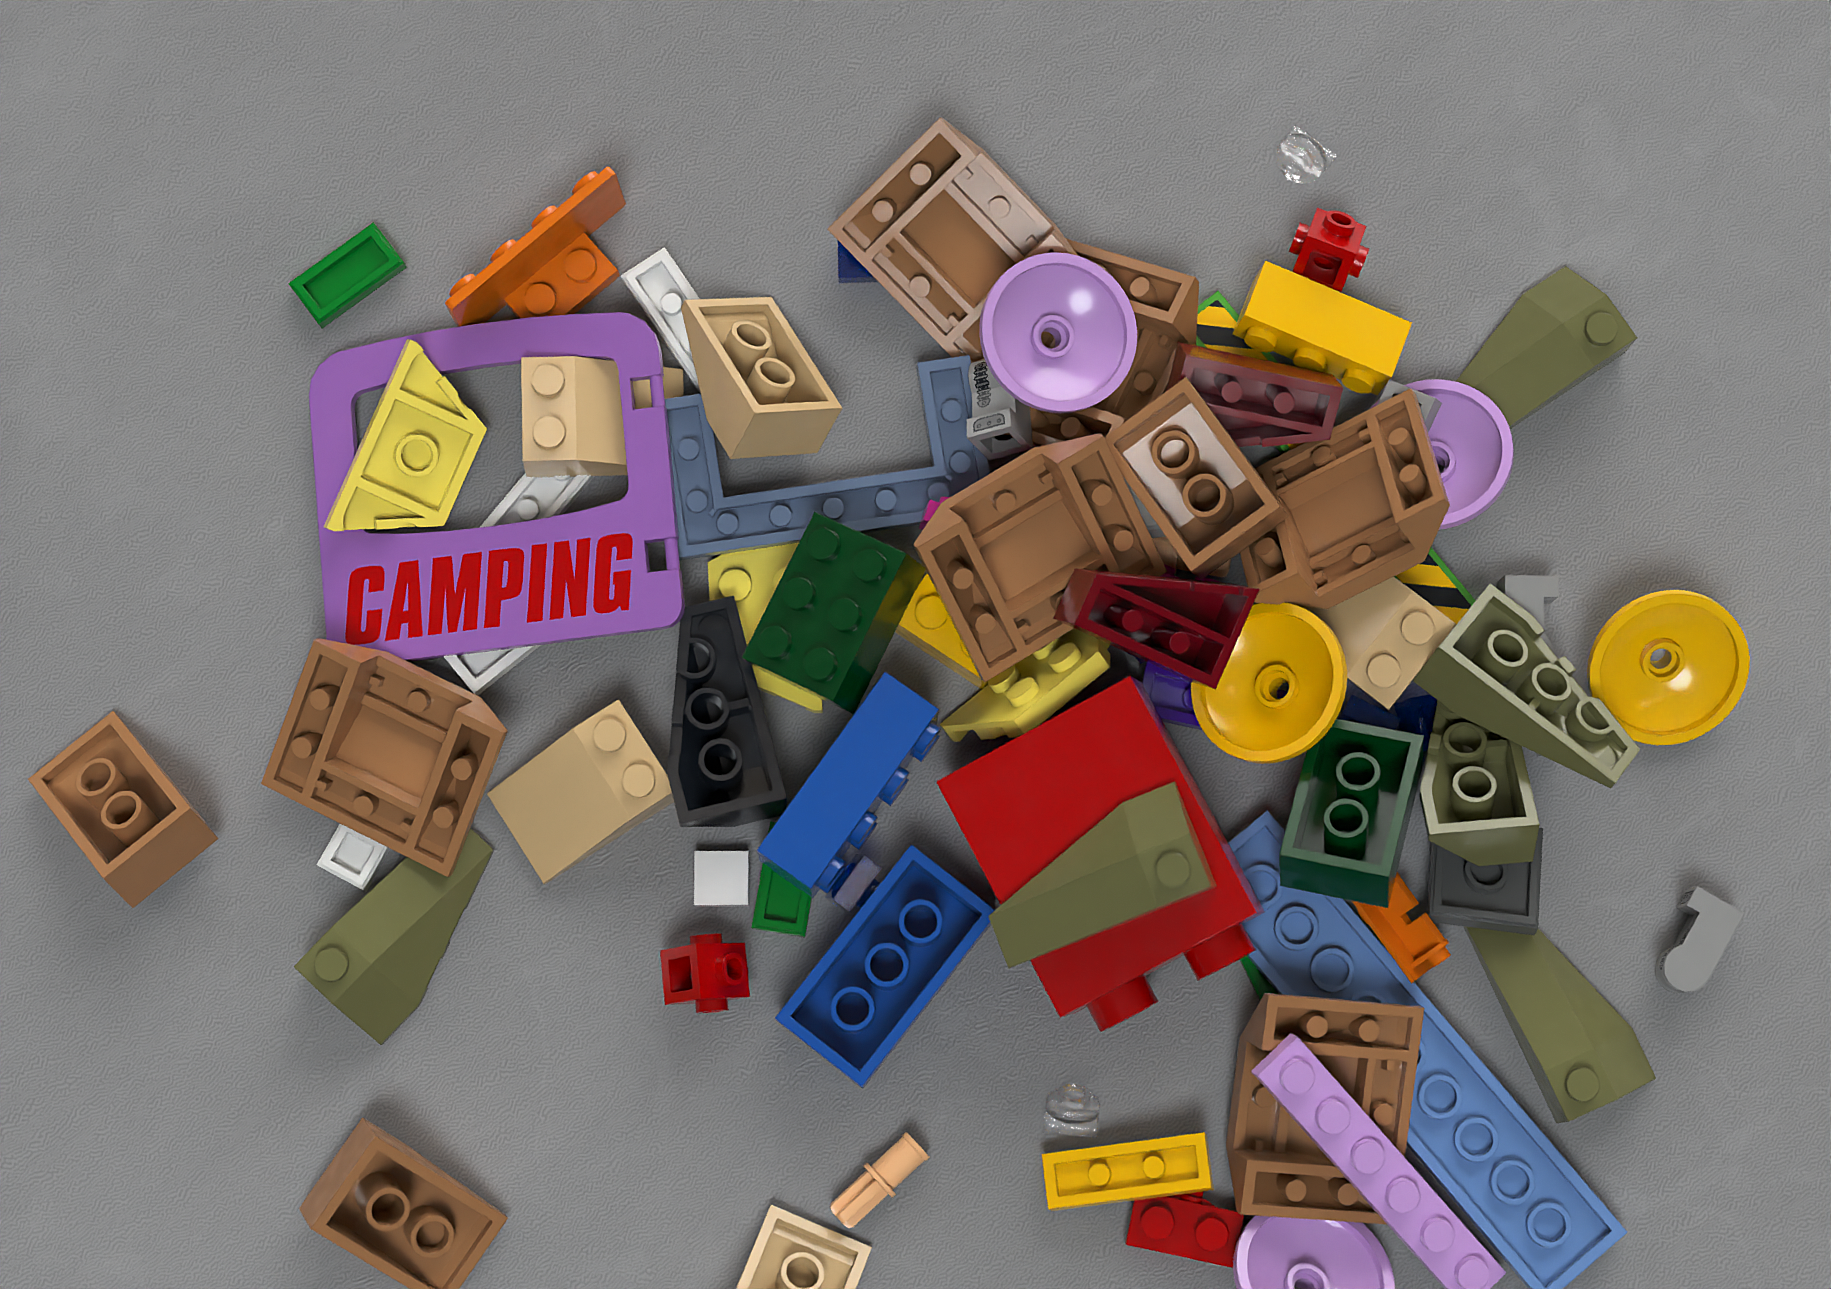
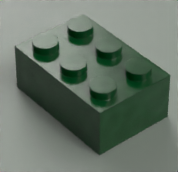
(834, 612)
(1352, 813)

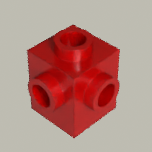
(1329, 248)
(716, 971)

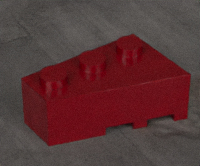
(1260, 398)
(1162, 620)

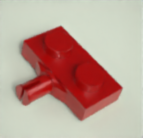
(1185, 1228)

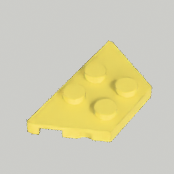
(410, 453)
(752, 581)
(1031, 688)

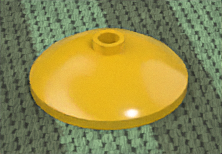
(1273, 649)
(1685, 689)

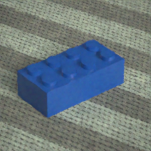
(849, 785)
(886, 966)

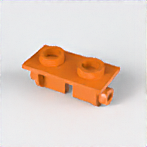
(1412, 944)

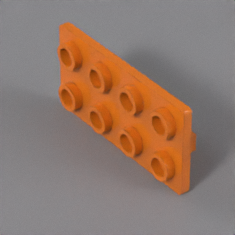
(552, 266)

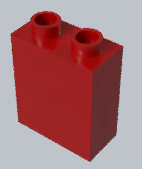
(1053, 787)

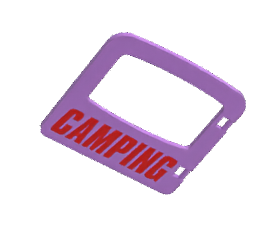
(511, 581)

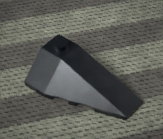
(720, 740)

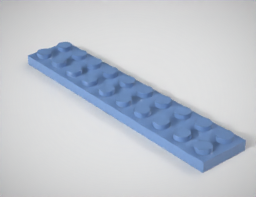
(1461, 1115)

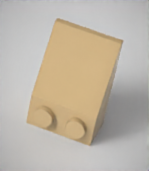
(757, 379)
(576, 415)
(1386, 637)
(582, 792)
(802, 1256)

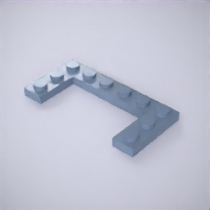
(867, 504)

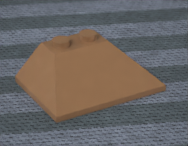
(944, 233)
(1164, 315)
(1354, 508)
(1017, 535)
(386, 751)
(1368, 1052)

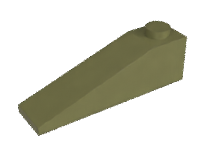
(1548, 345)
(1513, 684)
(1477, 793)
(1116, 872)
(391, 941)
(1563, 1025)

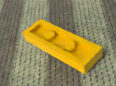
(1127, 1171)

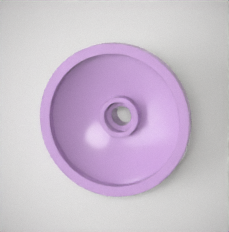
(1084, 314)
(1472, 445)
(1309, 1255)

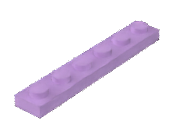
(1376, 1167)

